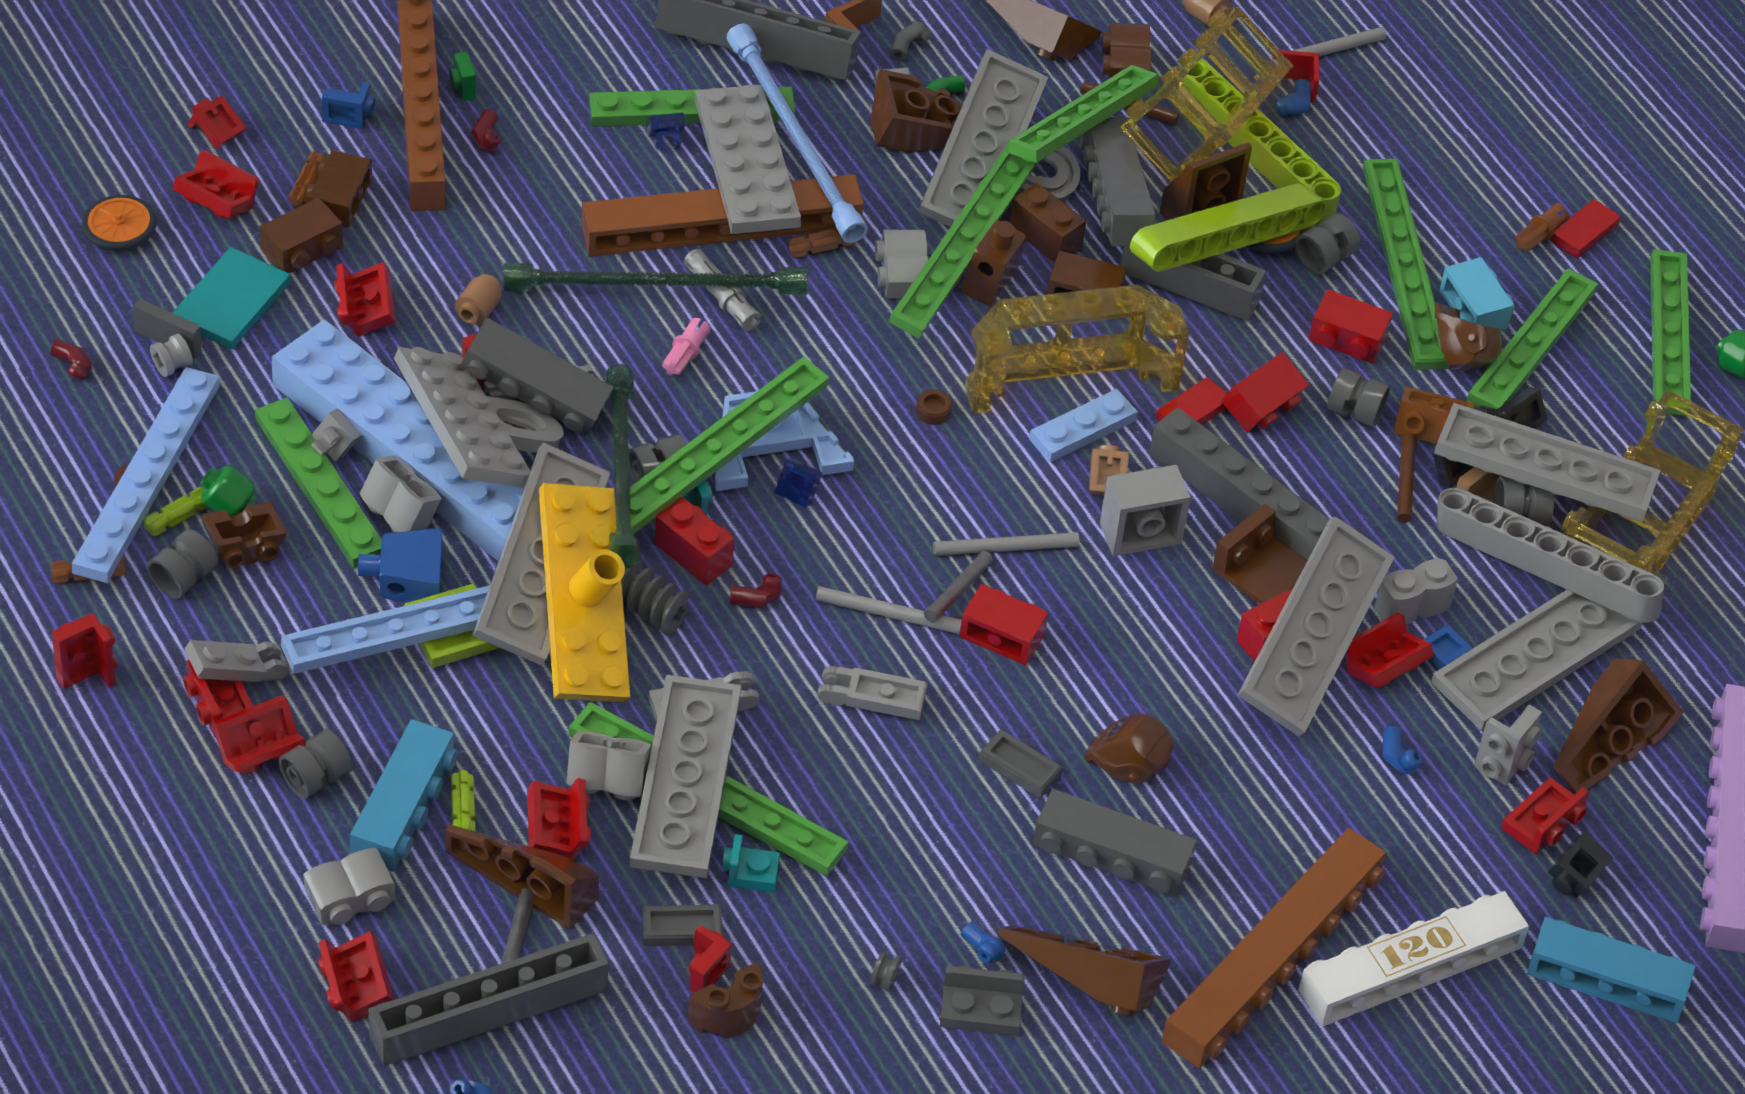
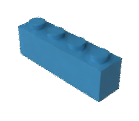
(404, 792)
(1611, 969)

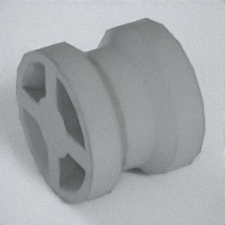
(171, 355)

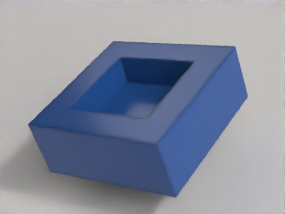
(1446, 646)

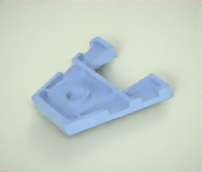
(795, 432)

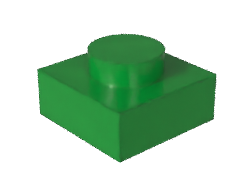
(463, 76)

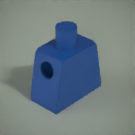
(407, 565)

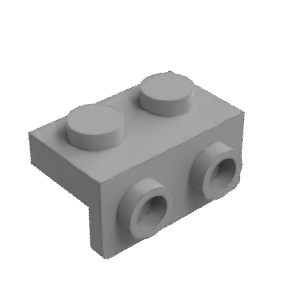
(1508, 749)

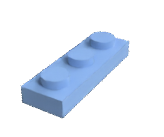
(1083, 425)

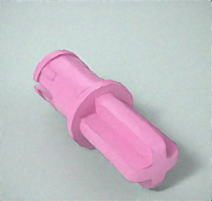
(685, 347)

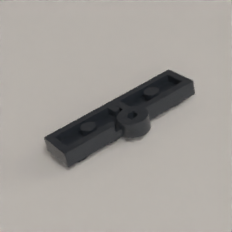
(1523, 409)

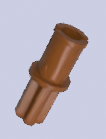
(1541, 227)

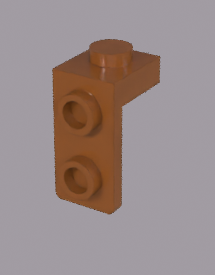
(854, 13)

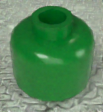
(1732, 353)
(227, 490)

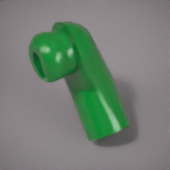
(952, 84)

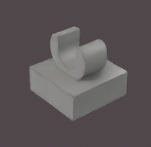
(335, 435)

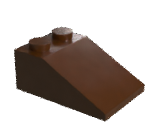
(1207, 183)

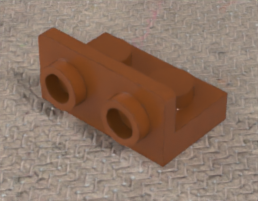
(1424, 413)

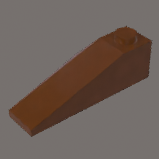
(911, 115)
(1617, 720)

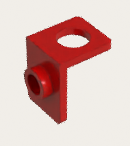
(1304, 68)

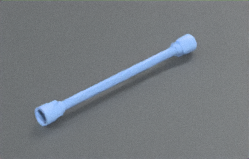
(848, 221)

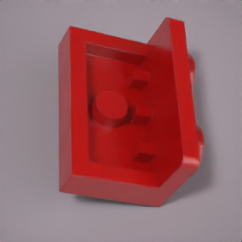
(218, 186)
(365, 298)
(84, 650)
(1385, 652)
(215, 697)
(257, 735)
(1545, 815)
(558, 818)
(355, 975)

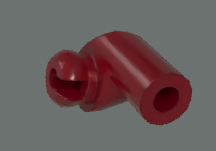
(484, 133)
(75, 355)
(761, 595)

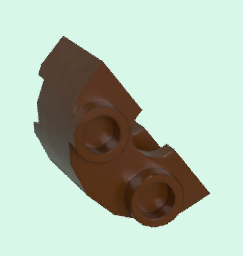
(246, 536)
(731, 1008)

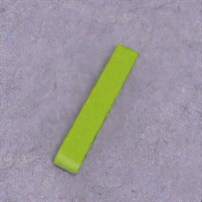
(1272, 149)
(1228, 227)

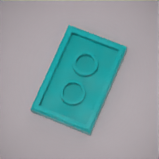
(233, 297)

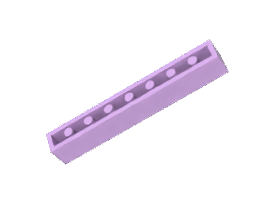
(1726, 828)

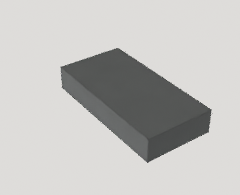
(161, 324)
(1020, 763)
(677, 923)

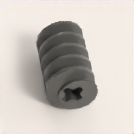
(652, 599)

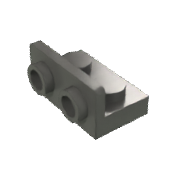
(982, 1000)

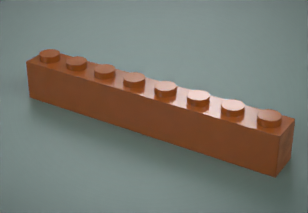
(421, 105)
(697, 218)
(1274, 948)

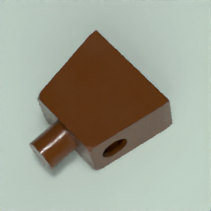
(1001, 249)

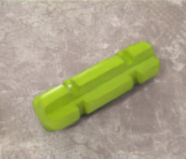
(174, 512)
(463, 800)

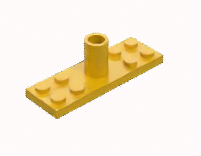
(583, 593)

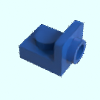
(347, 107)

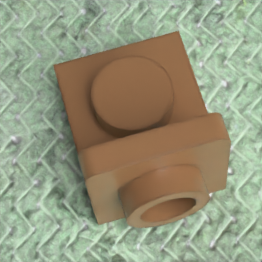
(1105, 462)

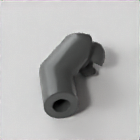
(903, 39)

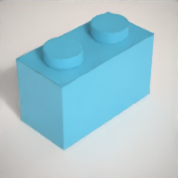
(1477, 294)

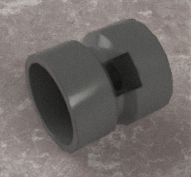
(1327, 244)
(1358, 397)
(647, 457)
(1524, 500)
(180, 565)
(319, 761)

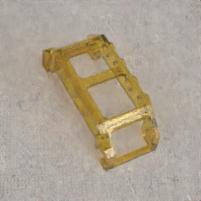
(1214, 133)
(1001, 362)
(1703, 484)

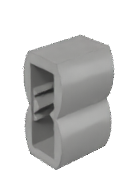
(902, 259)
(399, 495)
(1417, 592)
(609, 764)
(349, 886)

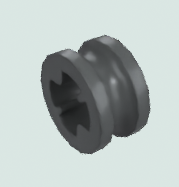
(885, 971)

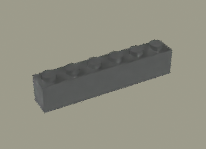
(781, 34)
(1117, 181)
(1234, 480)
(488, 999)

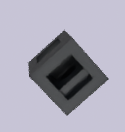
(1579, 866)

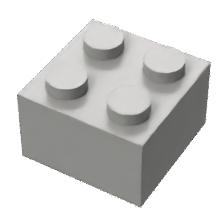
(1144, 510)

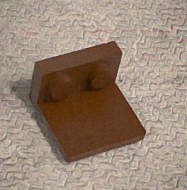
(1256, 559)

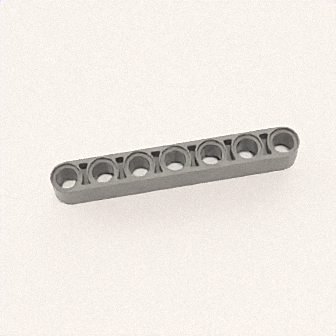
(1550, 555)

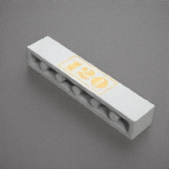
(1412, 958)

